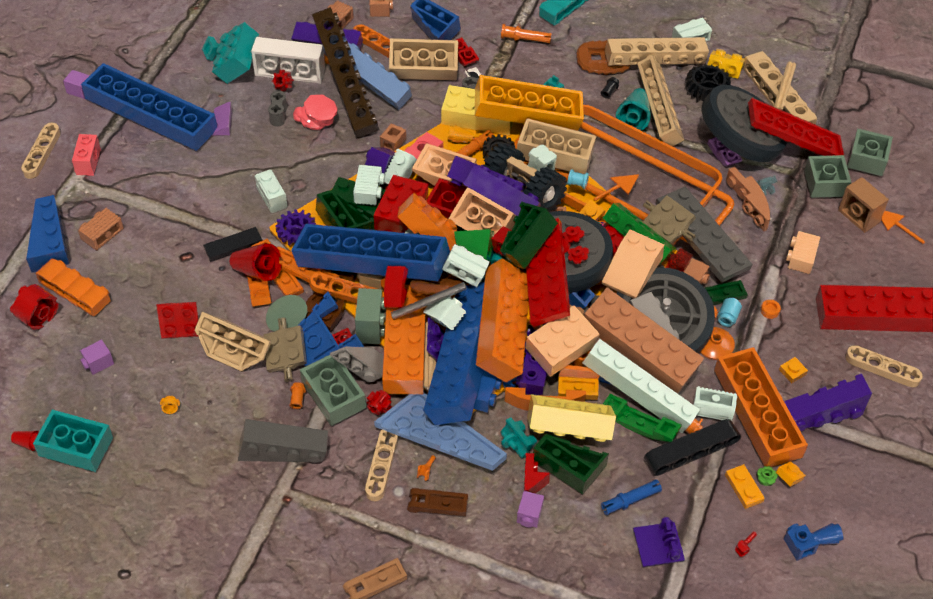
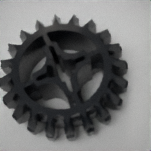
(704, 79)

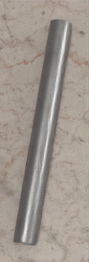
(428, 300)

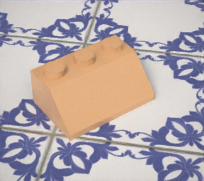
(481, 213)

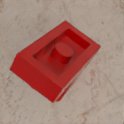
(534, 480)

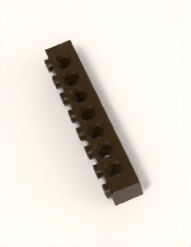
(361, 125)

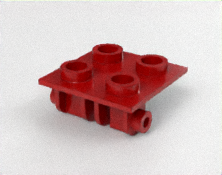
(177, 319)

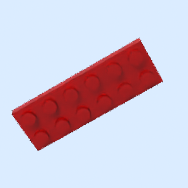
(794, 129)
(548, 281)

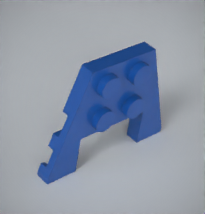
(317, 336)

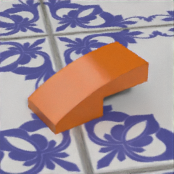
(258, 291)

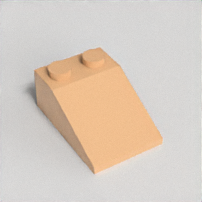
(436, 163)
(633, 264)

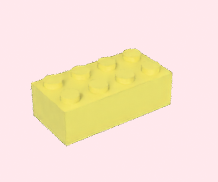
(460, 111)
(571, 417)

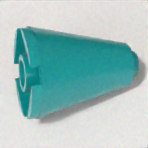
(635, 109)

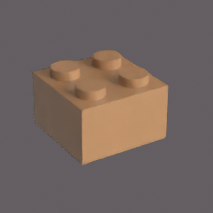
(863, 204)

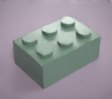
(333, 389)

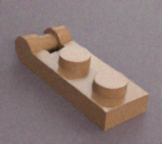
(376, 580)

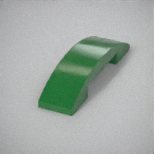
(642, 423)

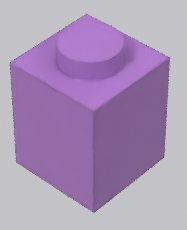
(73, 83)
(96, 357)
(530, 509)

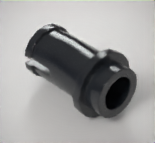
(612, 84)

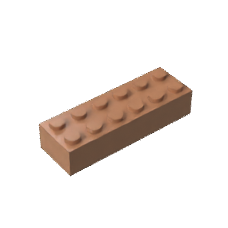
(643, 340)

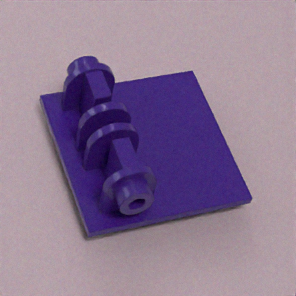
(434, 339)
(659, 543)

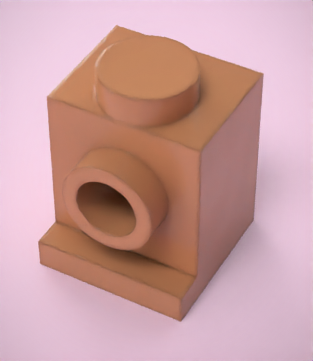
(393, 137)

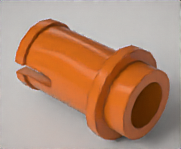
(298, 390)

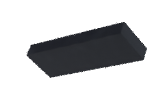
(227, 245)

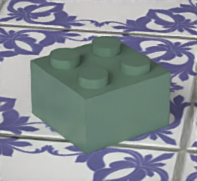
(870, 152)
(827, 176)
(370, 316)

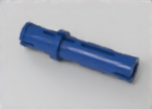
(624, 500)

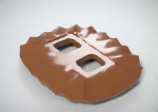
(598, 66)
(426, 287)

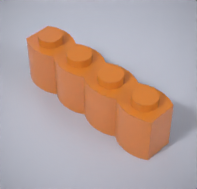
(73, 286)

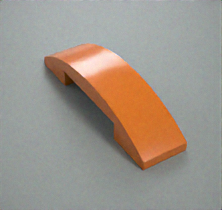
(517, 397)

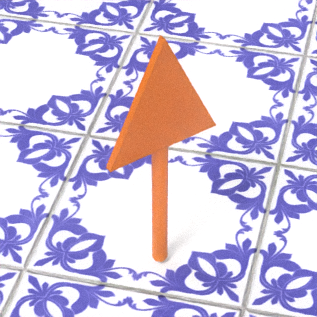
(624, 182)
(890, 219)

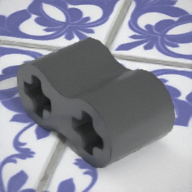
(277, 108)

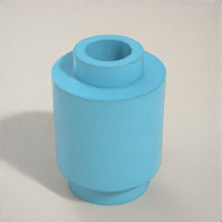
(729, 312)

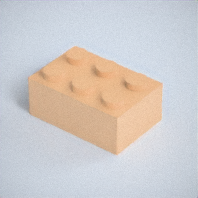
(562, 341)

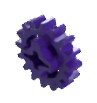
(294, 225)

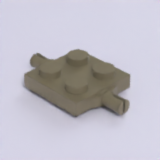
(669, 219)
(286, 349)

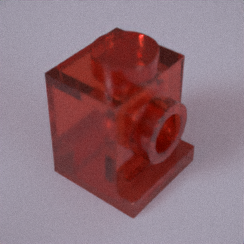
(679, 260)

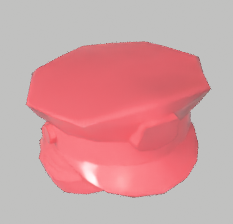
(316, 112)

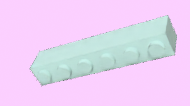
(640, 385)

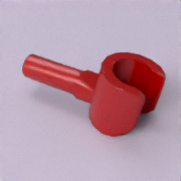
(742, 546)

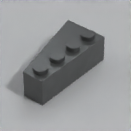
(281, 443)

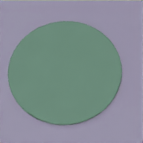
(290, 307)

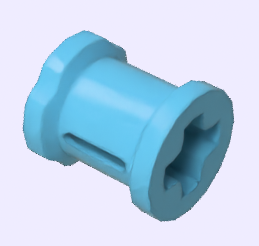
(578, 179)

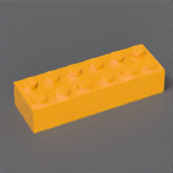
(522, 100)

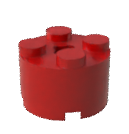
(34, 306)

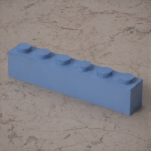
(378, 79)

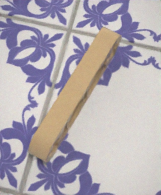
(37, 149)
(882, 368)
(380, 463)

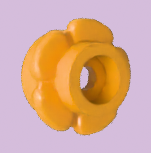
(169, 404)

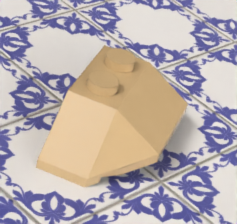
(230, 342)

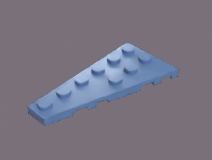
(455, 438)

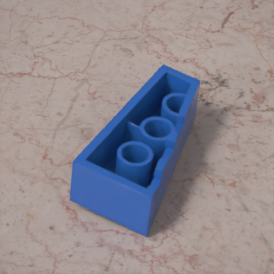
(46, 235)

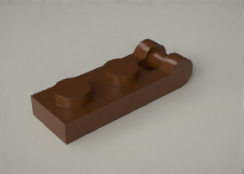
(437, 502)

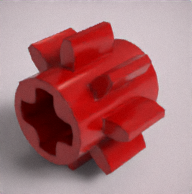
(282, 80)
(379, 402)

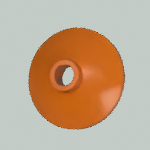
(724, 345)

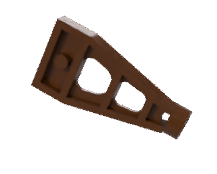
(332, 318)

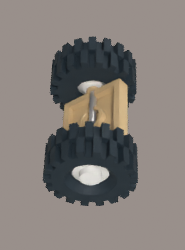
(546, 184)

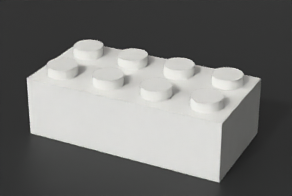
(300, 58)

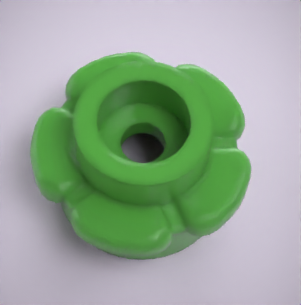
(767, 480)

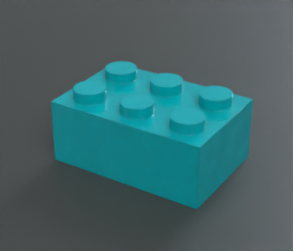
(234, 52)
(73, 440)

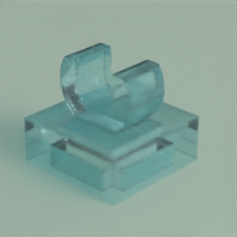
(767, 183)

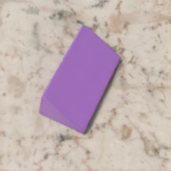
(223, 118)

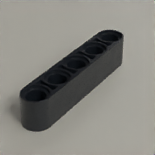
(692, 447)

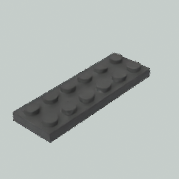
(711, 241)

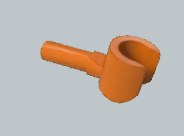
(424, 470)

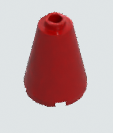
(257, 261)

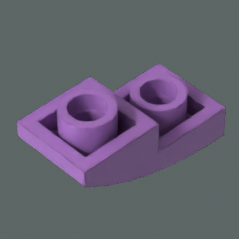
(723, 153)

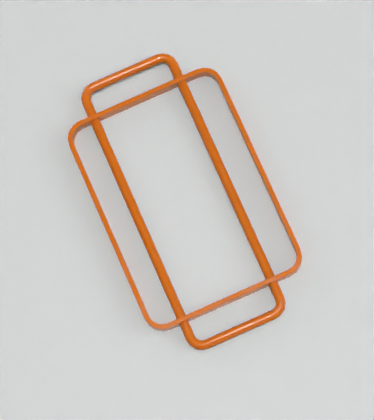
(658, 145)

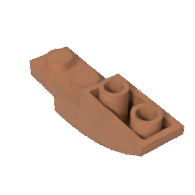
(754, 201)

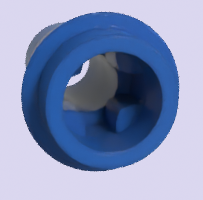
(829, 534)

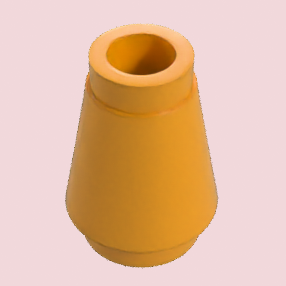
(459, 134)

